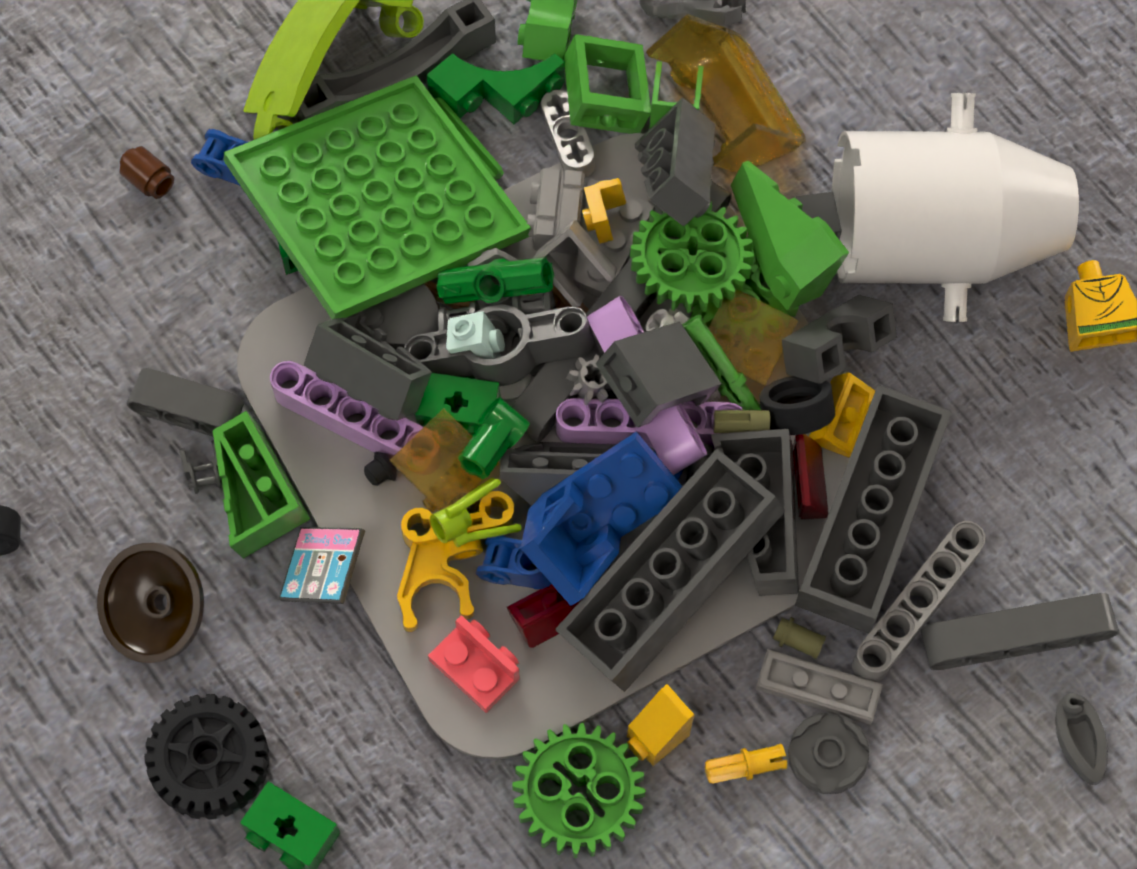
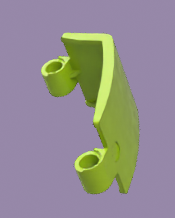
(300, 48)

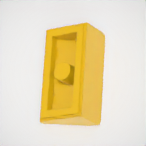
(851, 405)

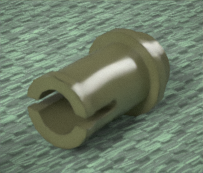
(799, 637)

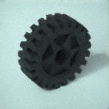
(215, 786)

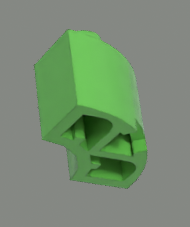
(547, 28)

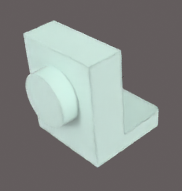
(475, 334)

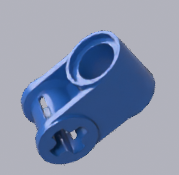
(211, 157)
(508, 564)

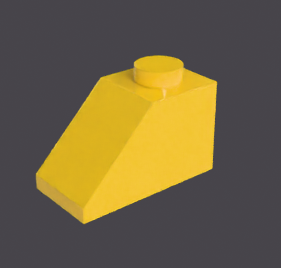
(660, 726)

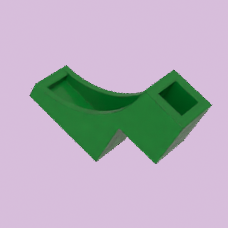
(510, 92)

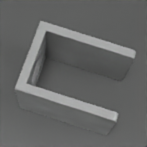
(589, 248)

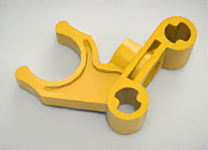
(430, 557)

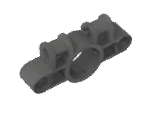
(543, 332)

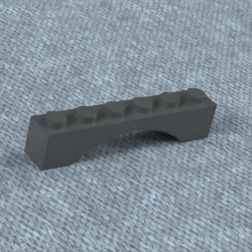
(458, 30)

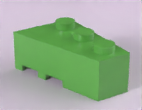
(255, 487)

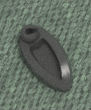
(1082, 737)

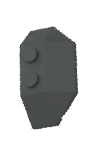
(541, 465)

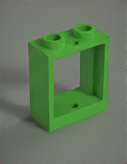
(589, 108)

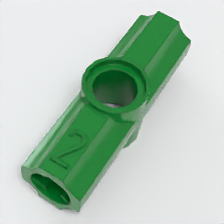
(515, 279)

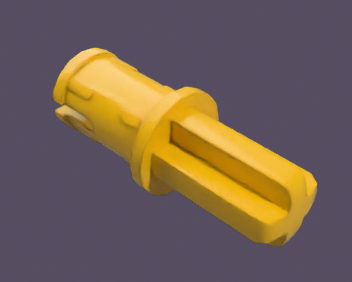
(745, 764)

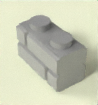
(558, 204)

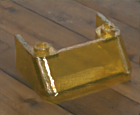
(733, 90)

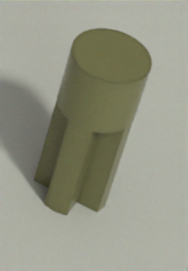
(740, 420)

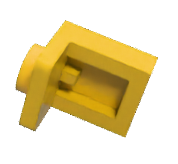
(602, 197)

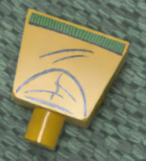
(1099, 309)

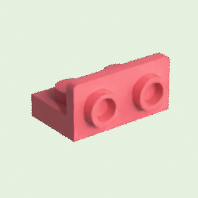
(476, 663)

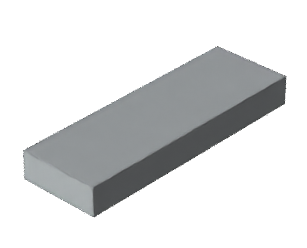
(819, 686)

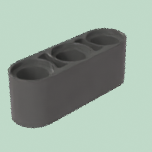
(182, 401)

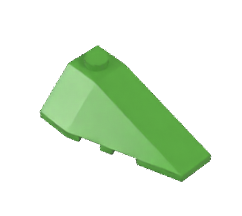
(792, 248)

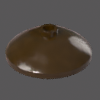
(133, 606)

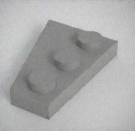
(623, 223)

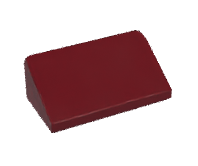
(809, 478)
(540, 615)

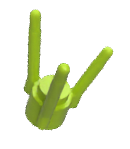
(454, 520)

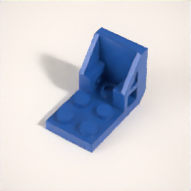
(580, 521)

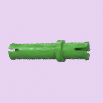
(733, 383)

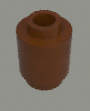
(146, 172)

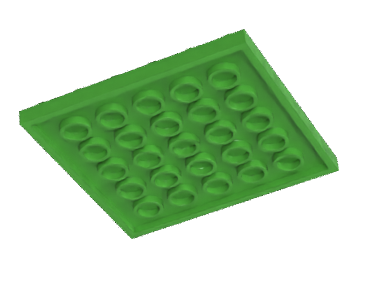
(375, 197)

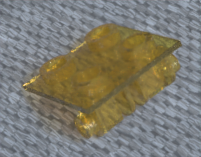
(751, 334)
(433, 465)

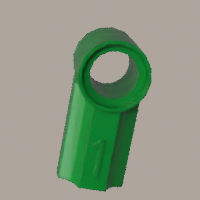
(498, 430)

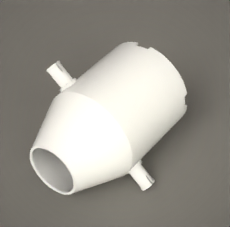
(948, 206)

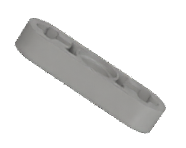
(563, 146)

